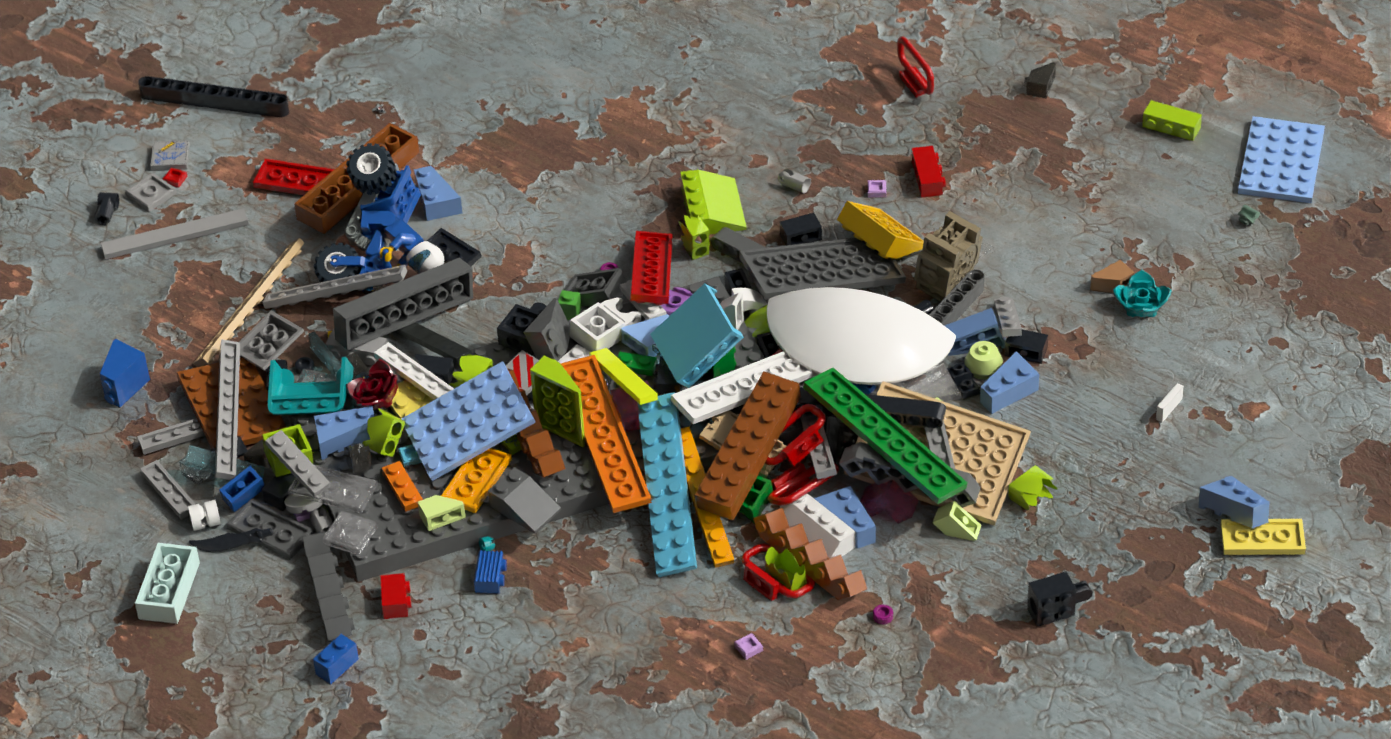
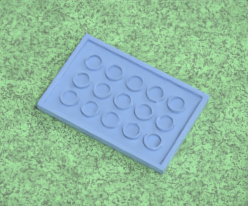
(1281, 159)
(467, 421)

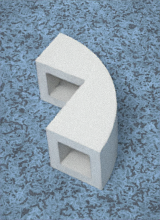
(751, 299)

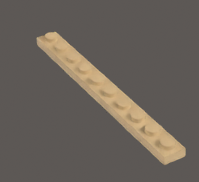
(252, 299)

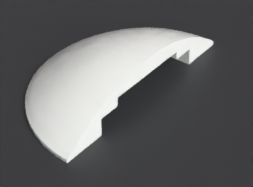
(857, 334)

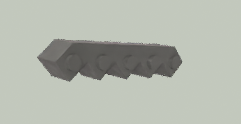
(863, 458)
(327, 586)

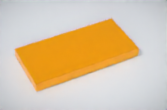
(476, 478)

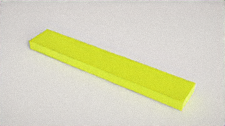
(624, 377)

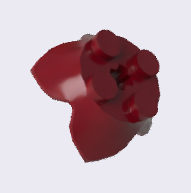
(377, 389)

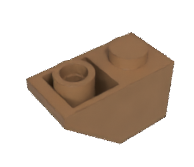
(1110, 277)

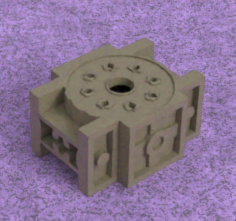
(947, 256)

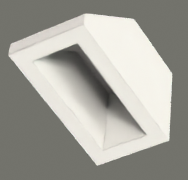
(734, 309)

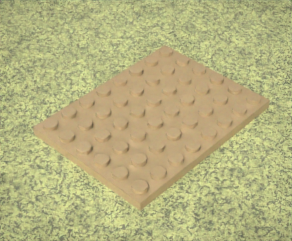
(978, 446)

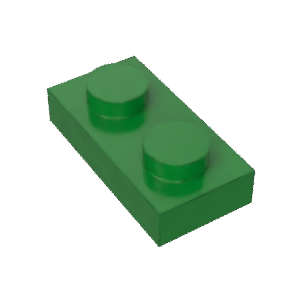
(639, 363)

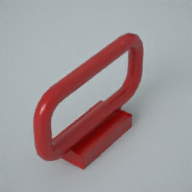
(911, 76)
(804, 442)
(793, 480)
(764, 582)

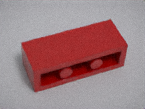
(927, 171)

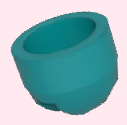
(485, 543)

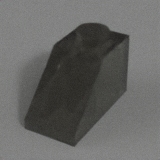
(1040, 80)

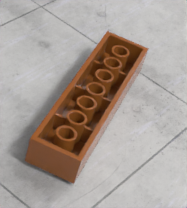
(336, 194)
(748, 445)

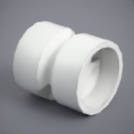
(204, 515)

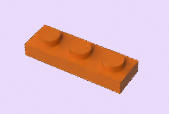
(402, 485)

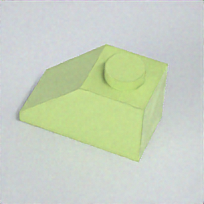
(440, 511)
(956, 522)

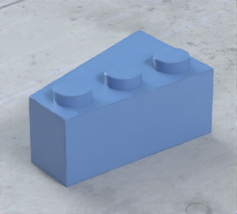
(436, 194)
(973, 329)
(1009, 384)
(342, 429)
(1236, 501)
(849, 509)

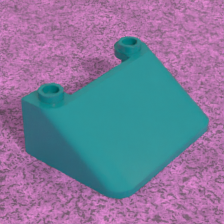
(307, 397)

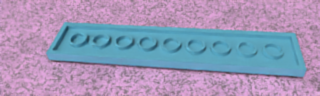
(667, 487)

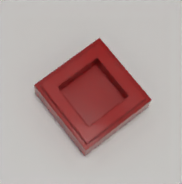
(175, 177)

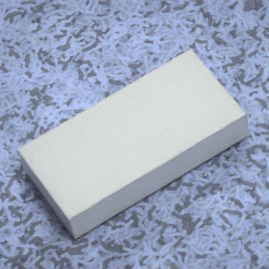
(1169, 402)

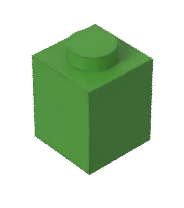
(570, 303)

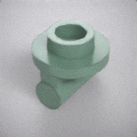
(1248, 215)

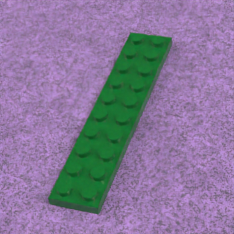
(885, 435)

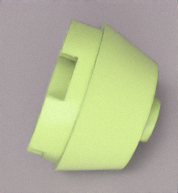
(983, 359)

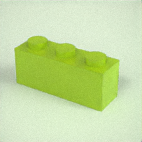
(1172, 120)

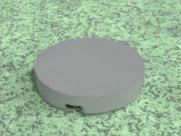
(296, 504)

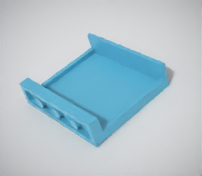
(695, 336)

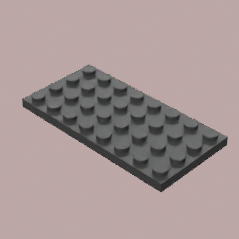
(819, 265)

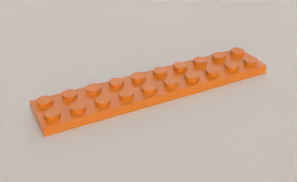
(607, 438)

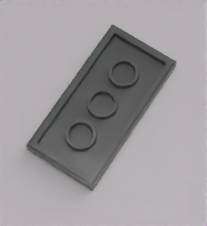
(286, 531)

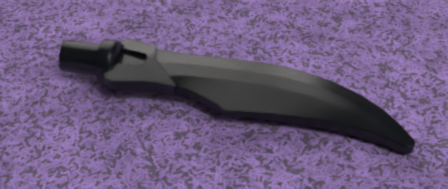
(231, 540)

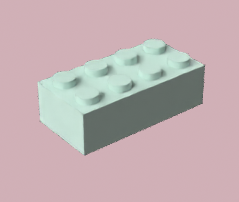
(167, 583)

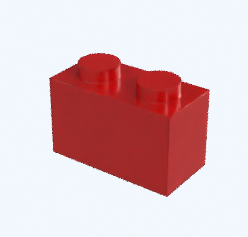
(394, 595)

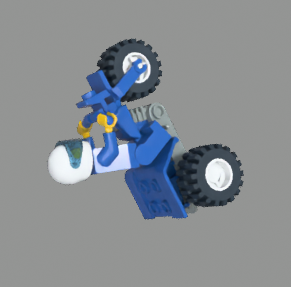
(380, 214)

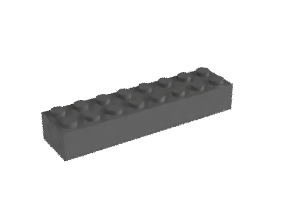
(403, 303)

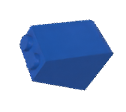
(123, 373)

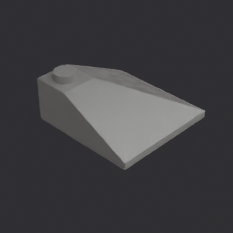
(268, 340)

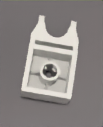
(601, 325)

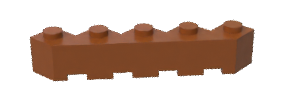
(537, 443)
(825, 571)

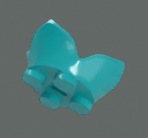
(1141, 295)

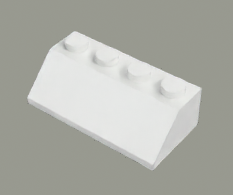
(820, 524)

